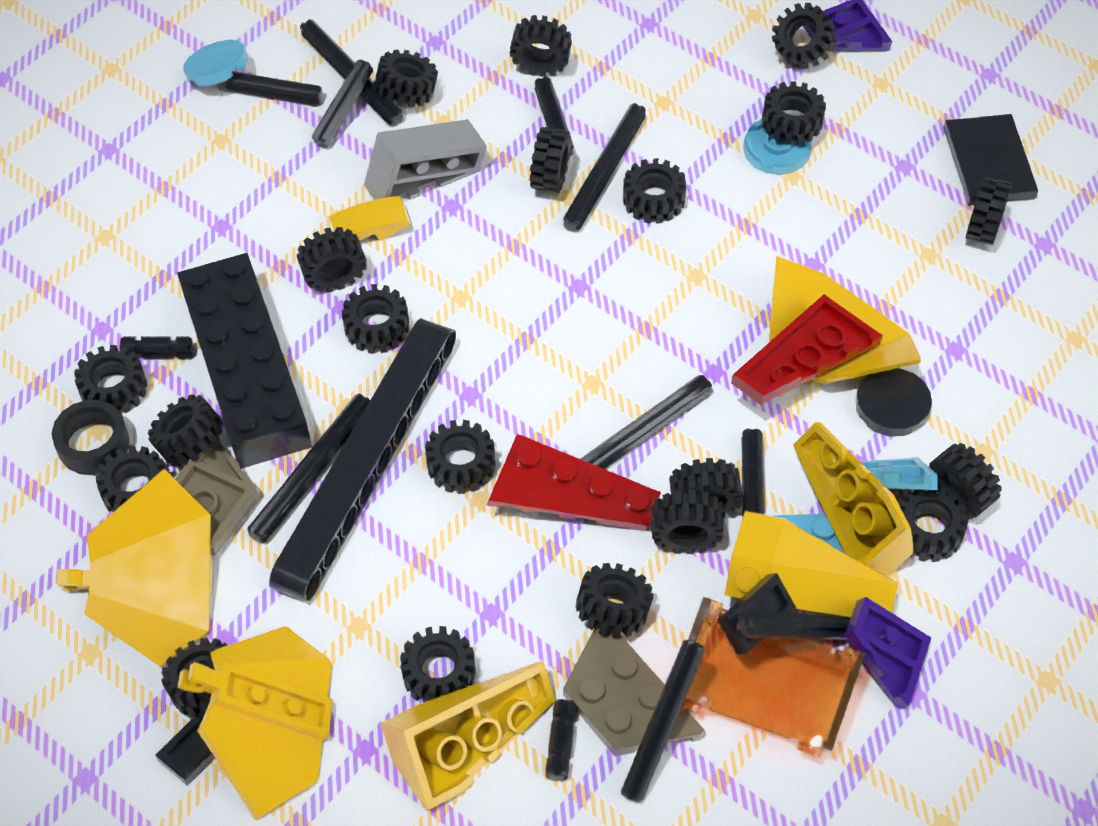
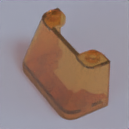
(778, 686)

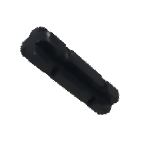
(159, 346)
(560, 740)

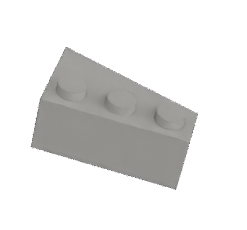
(423, 156)

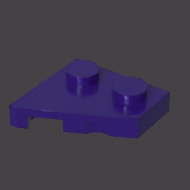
(855, 28)
(891, 649)

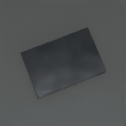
(990, 149)

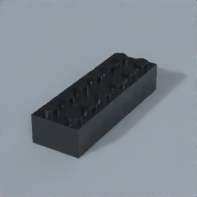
(244, 361)

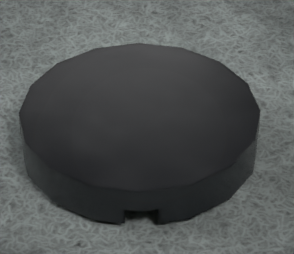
(893, 402)

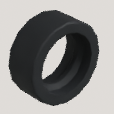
(84, 414)

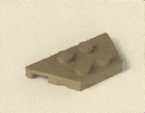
(220, 489)
(619, 694)

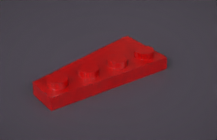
(805, 349)
(561, 484)

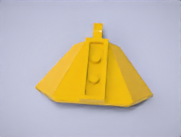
(800, 286)
(150, 571)
(265, 714)

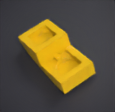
(376, 217)

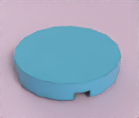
(215, 62)
(774, 156)

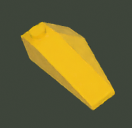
(855, 502)
(810, 569)
(455, 735)

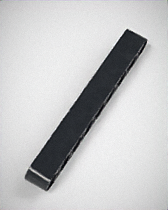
(362, 461)

